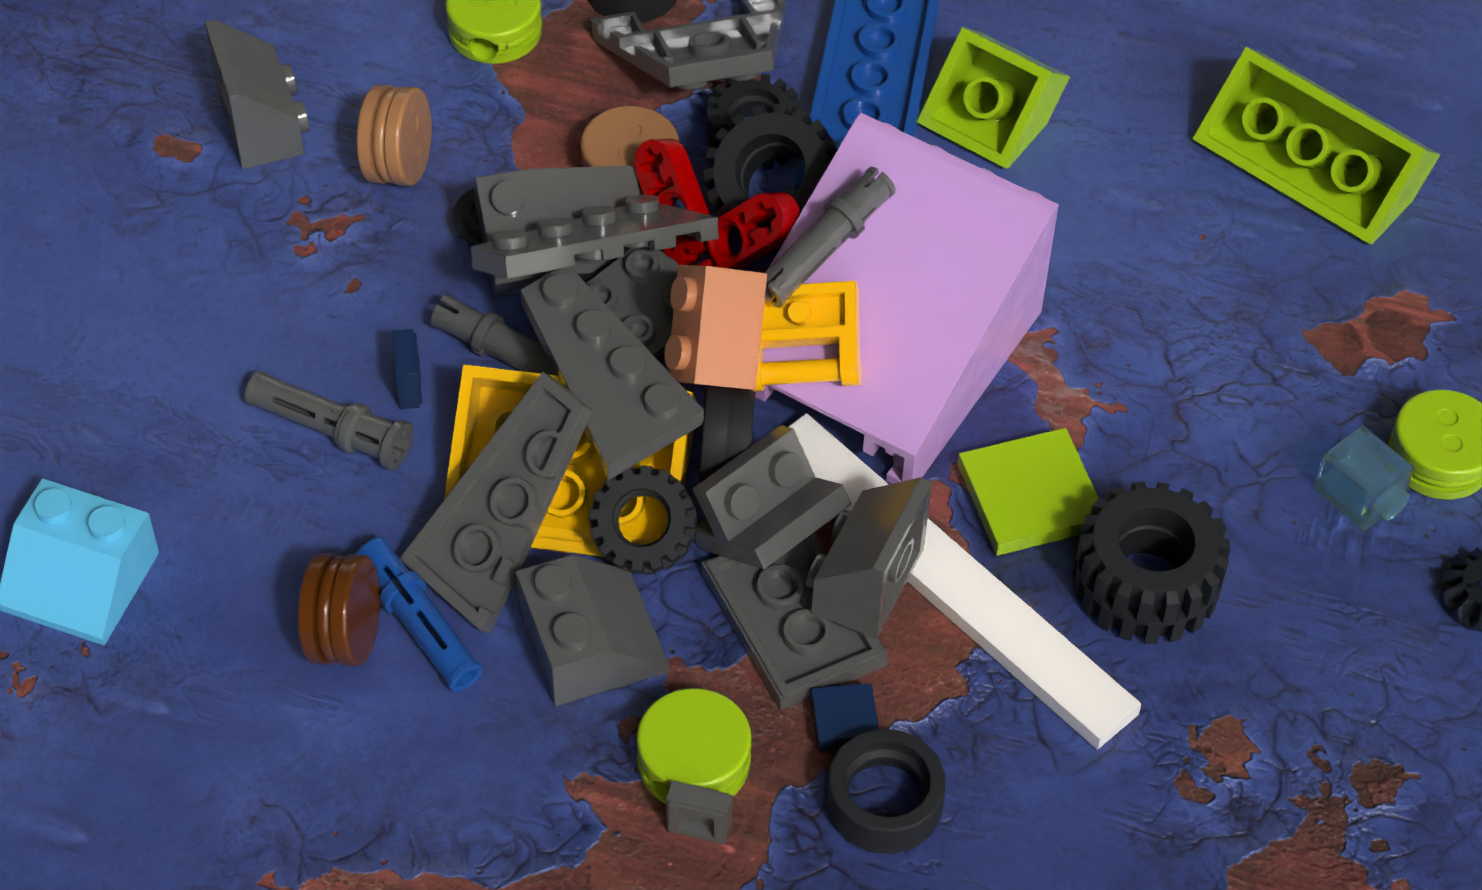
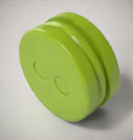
(494, 28)
(1443, 442)
(695, 741)

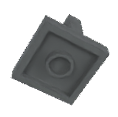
(765, 502)

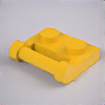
(811, 317)

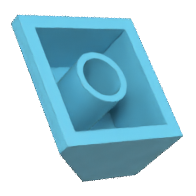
(75, 561)

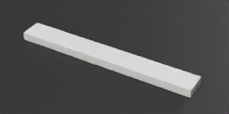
(990, 610)

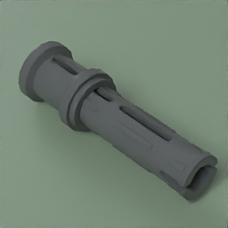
(350, 426)

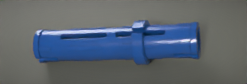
(455, 661)

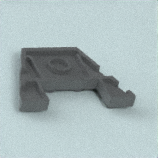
(700, 50)

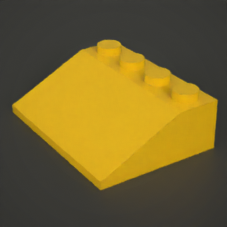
(486, 402)

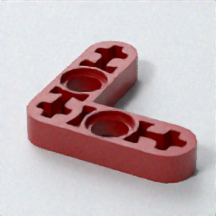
(678, 173)

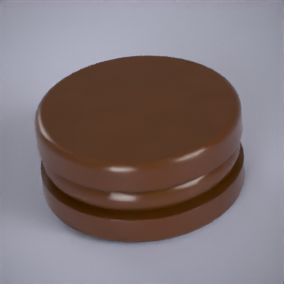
(339, 609)

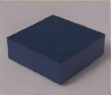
(407, 369)
(842, 714)

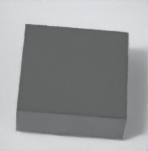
(699, 812)

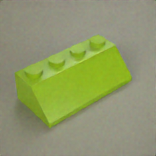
(1315, 146)

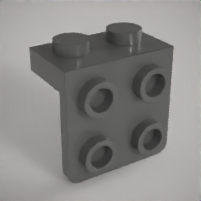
(639, 294)

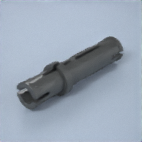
(840, 221)
(491, 336)

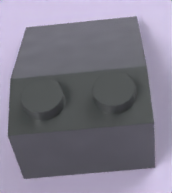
(531, 195)

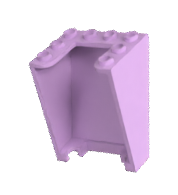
(944, 286)

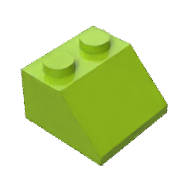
(992, 97)

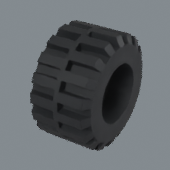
(757, 141)
(1154, 524)

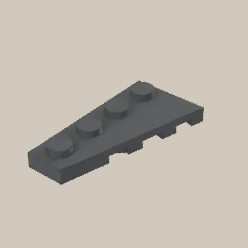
(594, 236)
(606, 367)
(499, 504)

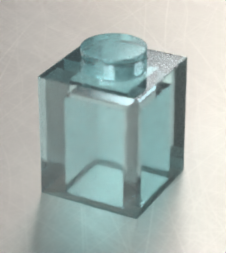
(1364, 479)

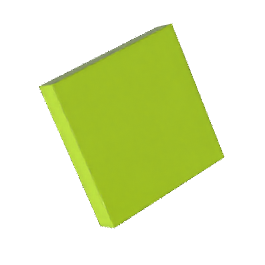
(1029, 490)

